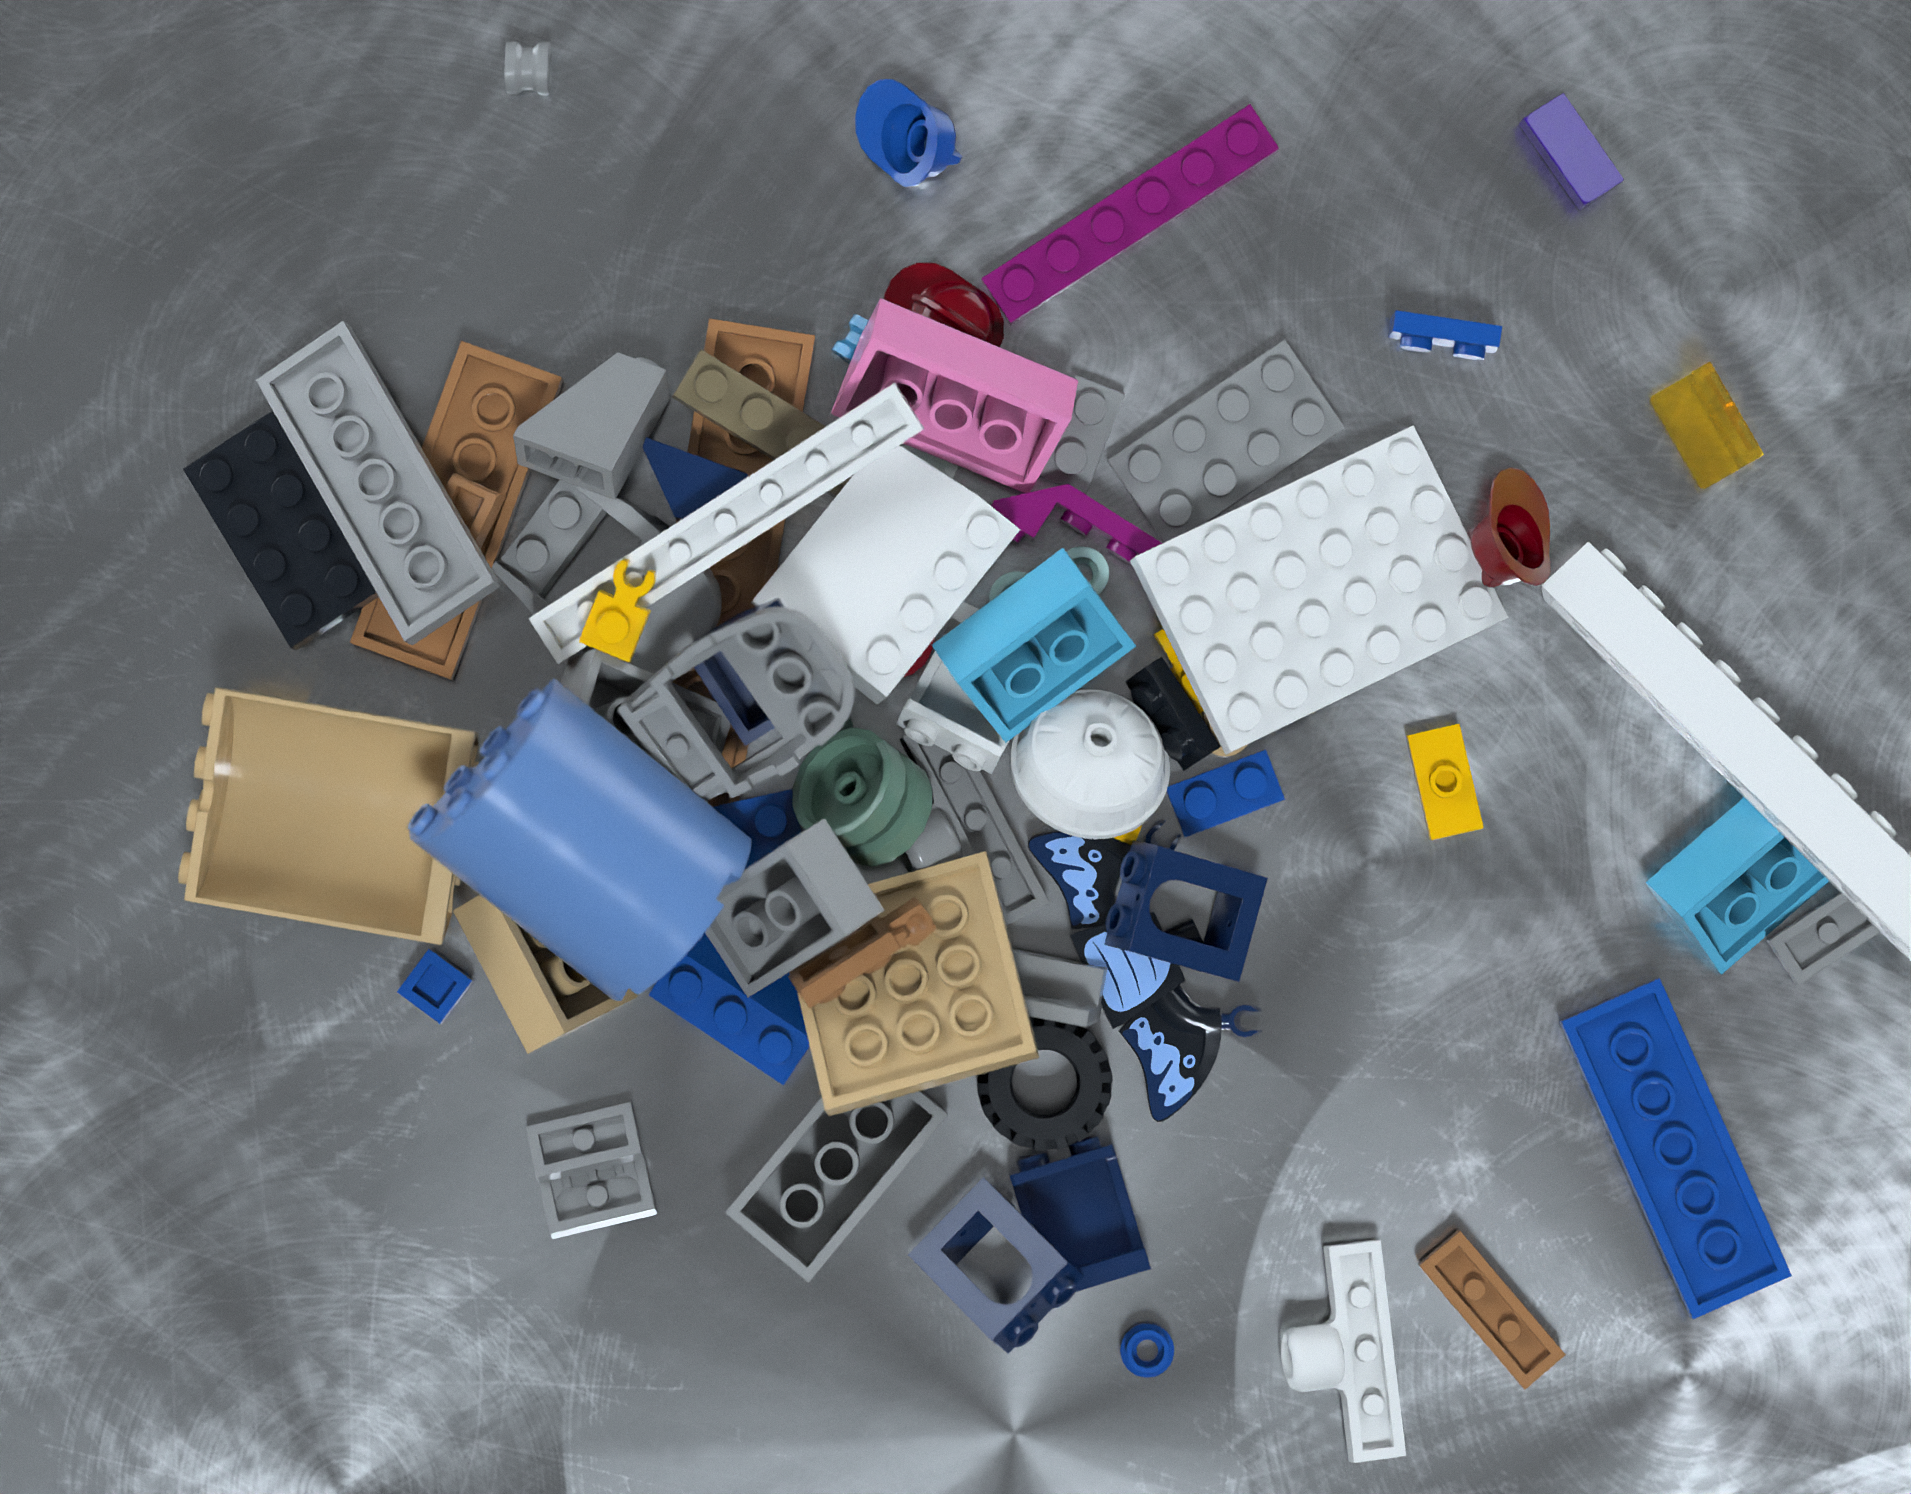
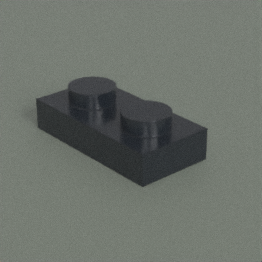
(1176, 718)

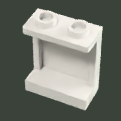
(947, 717)

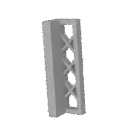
(1061, 988)

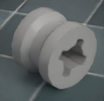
(528, 68)

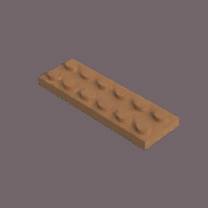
(473, 438)

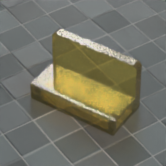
(1705, 426)

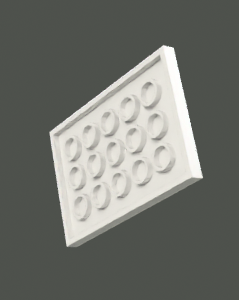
(1318, 589)

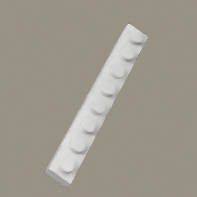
(740, 513)

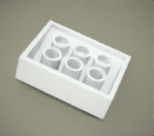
(890, 565)

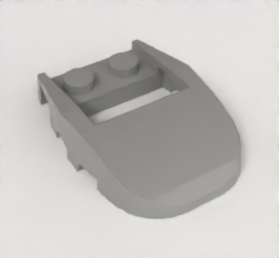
(557, 535)
(790, 674)

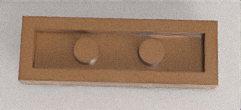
(1491, 1309)

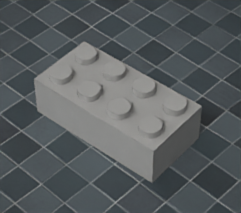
(832, 1176)

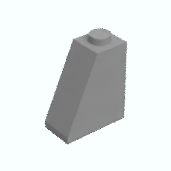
(596, 425)

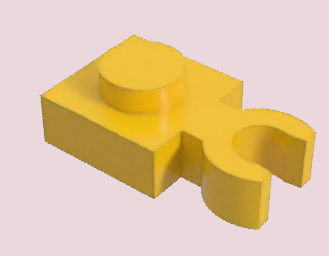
(616, 619)

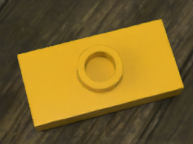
(1444, 782)

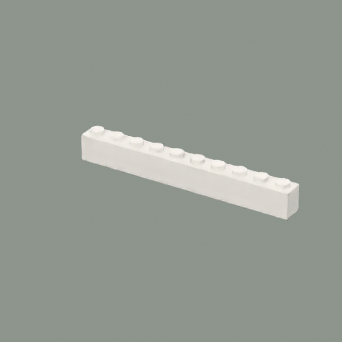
(1737, 737)

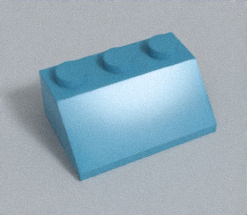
(1033, 645)
(1734, 885)

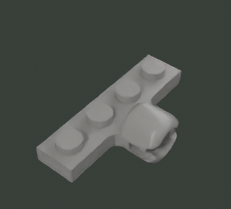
(970, 822)

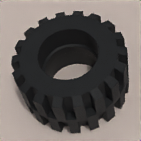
(1072, 1122)

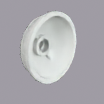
(1087, 786)

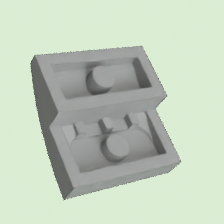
(591, 1170)

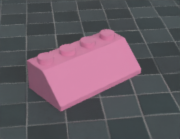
(972, 397)

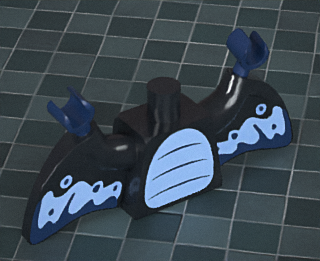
(1168, 1030)

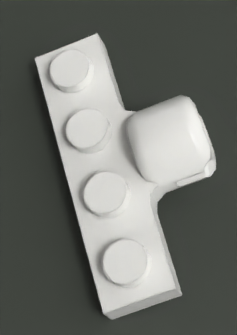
(1353, 1352)

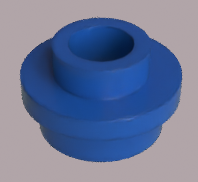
(1157, 1364)

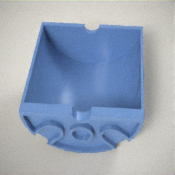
(585, 843)

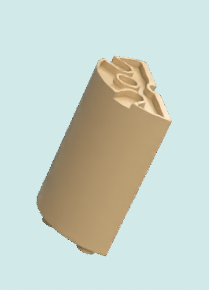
(314, 813)

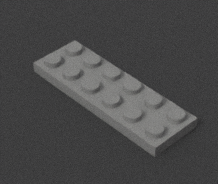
(378, 483)

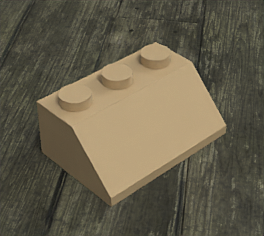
(532, 983)

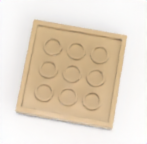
(935, 1006)

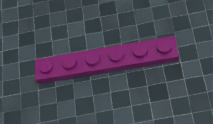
(1130, 214)

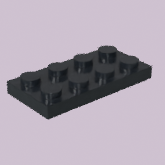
(281, 531)

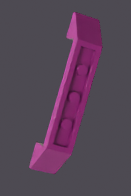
(1081, 513)

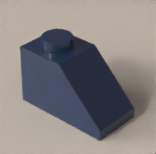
(687, 478)

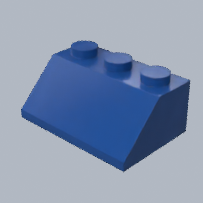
(759, 1028)

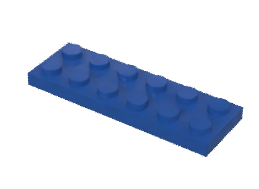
(1675, 1148)

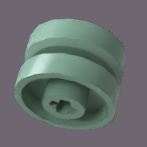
(866, 793)

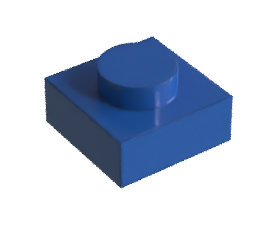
(435, 986)

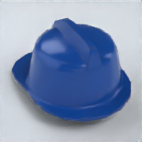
(904, 133)

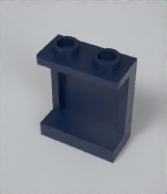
(1082, 1210)

